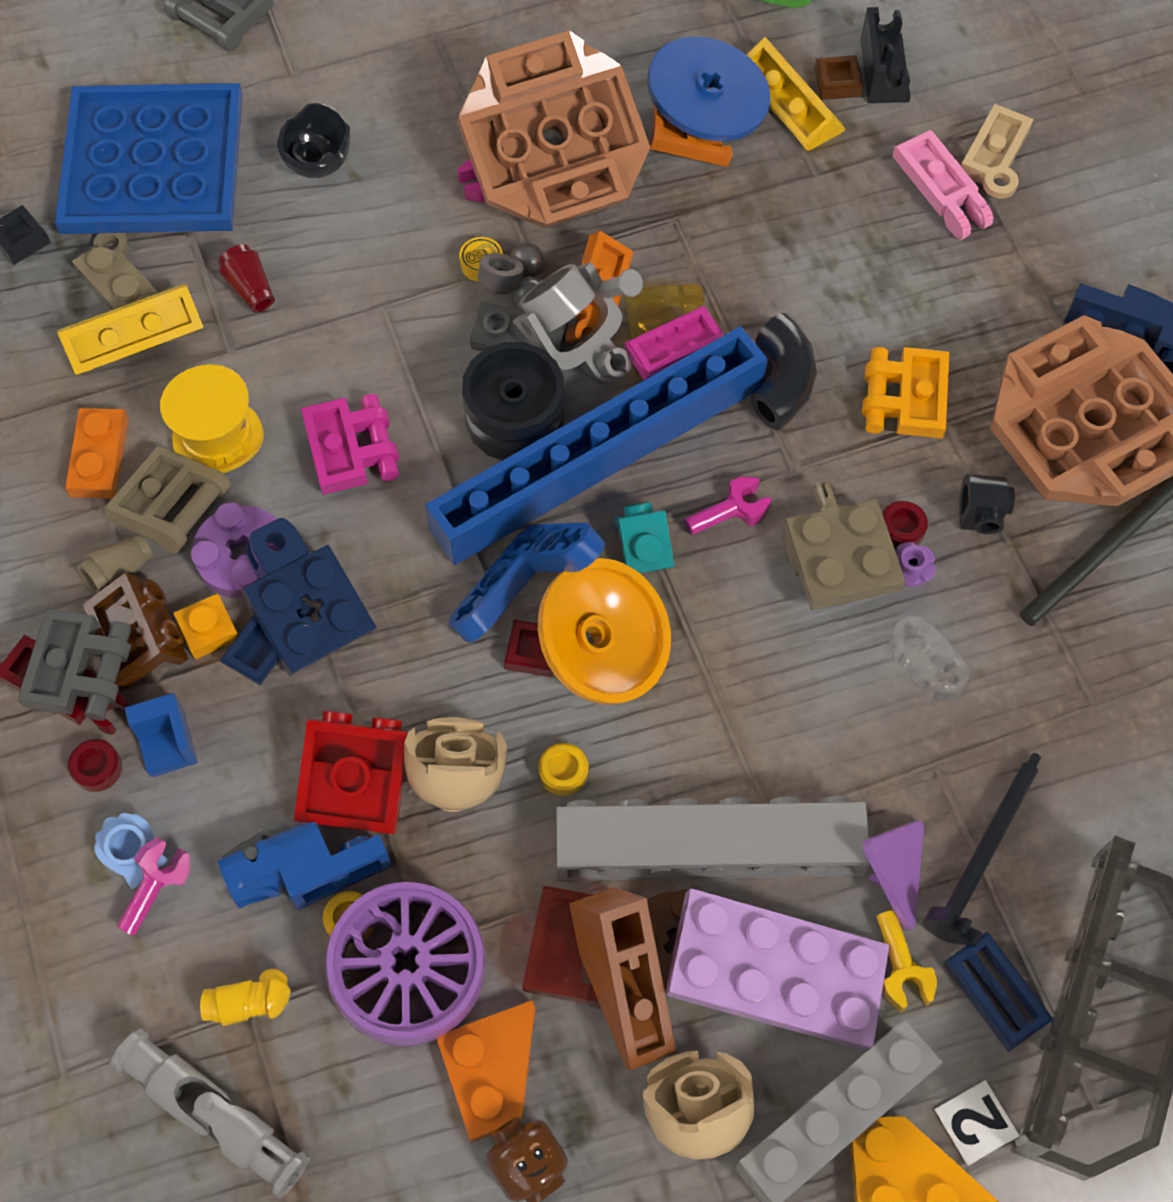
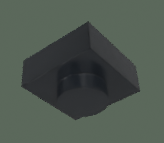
(21, 235)

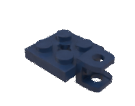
(294, 575)

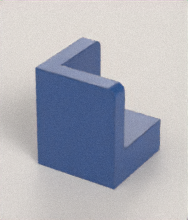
(162, 734)

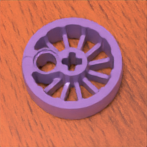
(367, 913)

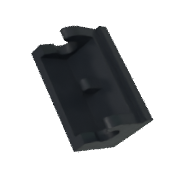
(884, 59)

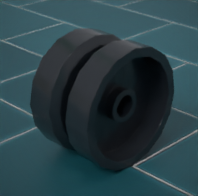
(512, 398)

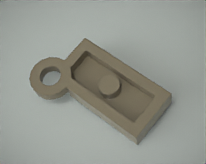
(112, 273)

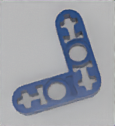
(535, 549)

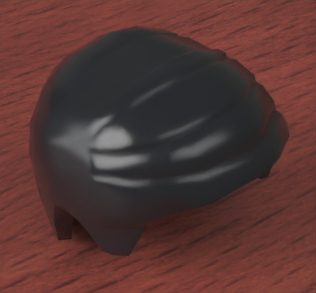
(315, 141)

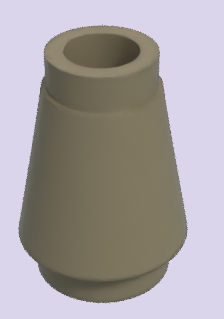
(112, 561)

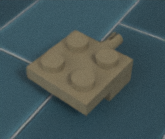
(842, 551)

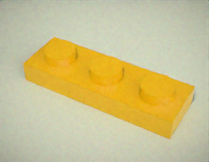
(130, 329)

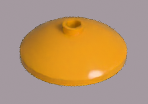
(626, 628)

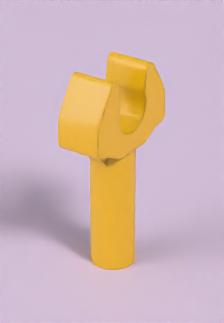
(903, 967)

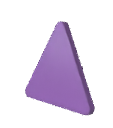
(897, 867)

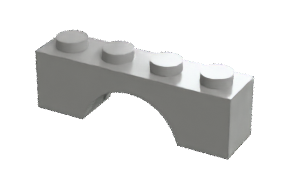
(837, 1115)

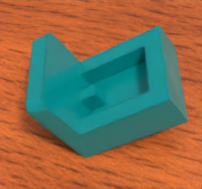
(645, 537)

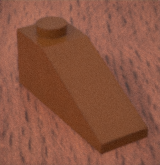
(625, 972)

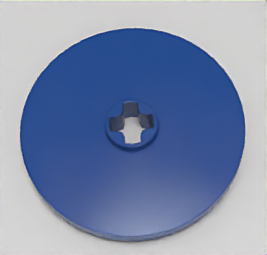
(736, 94)

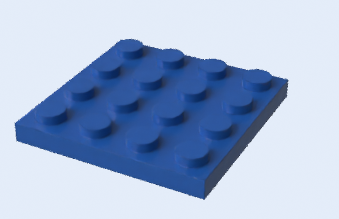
(150, 159)

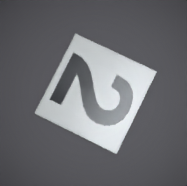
(976, 1122)

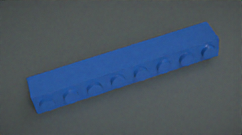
(595, 445)

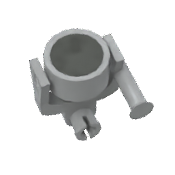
(561, 299)

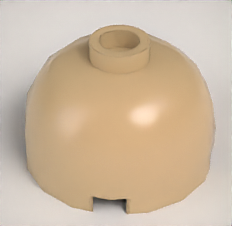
(454, 763)
(699, 1104)

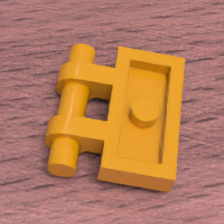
(922, 392)

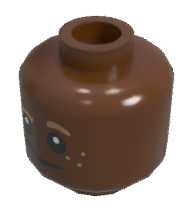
(526, 1160)

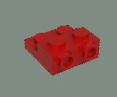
(352, 773)

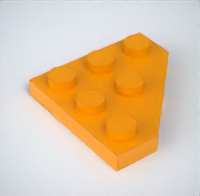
(903, 1165)

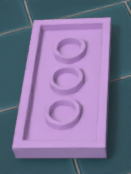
(777, 970)

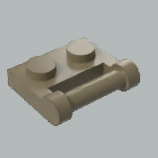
(157, 488)

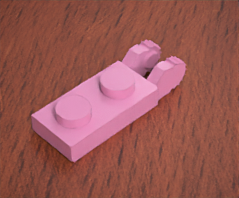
(943, 183)

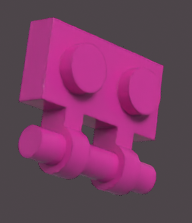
(335, 446)

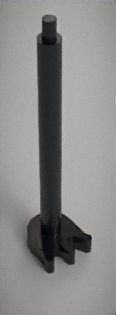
(947, 921)

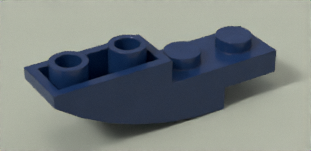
(1135, 313)

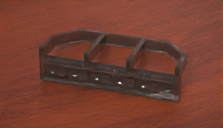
(1075, 1021)

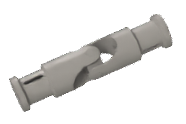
(236, 1132)

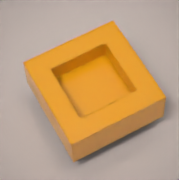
(206, 626)

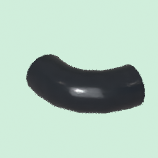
(791, 373)

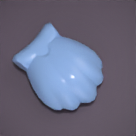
(120, 842)

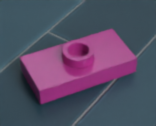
(672, 341)

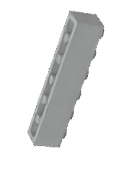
(711, 840)

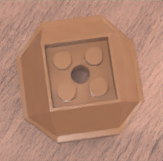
(561, 88)
(1081, 378)

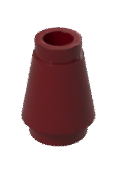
(246, 276)

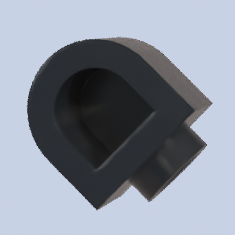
(985, 503)

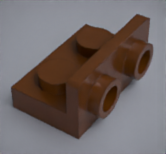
(152, 633)

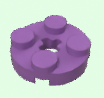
(213, 547)

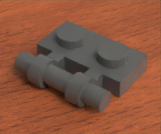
(60, 661)

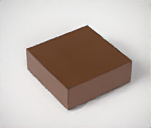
(838, 77)

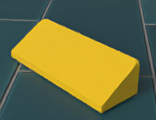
(794, 100)

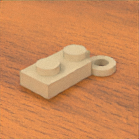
(996, 150)

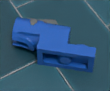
(299, 862)

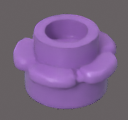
(923, 556)

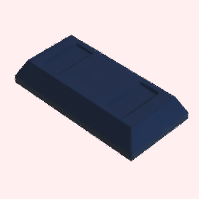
(252, 652)

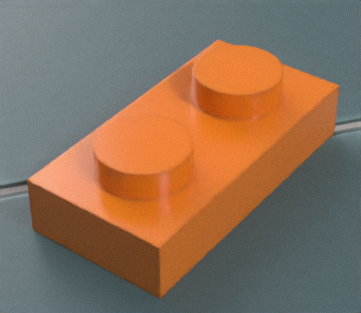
(97, 453)

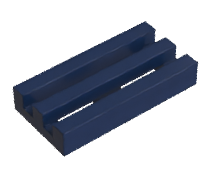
(984, 1005)

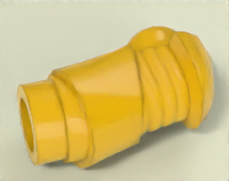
(246, 999)

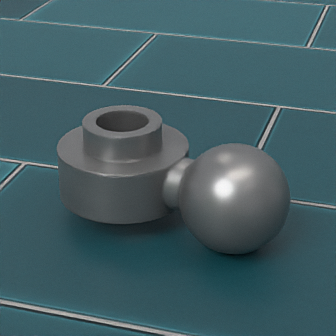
(504, 273)

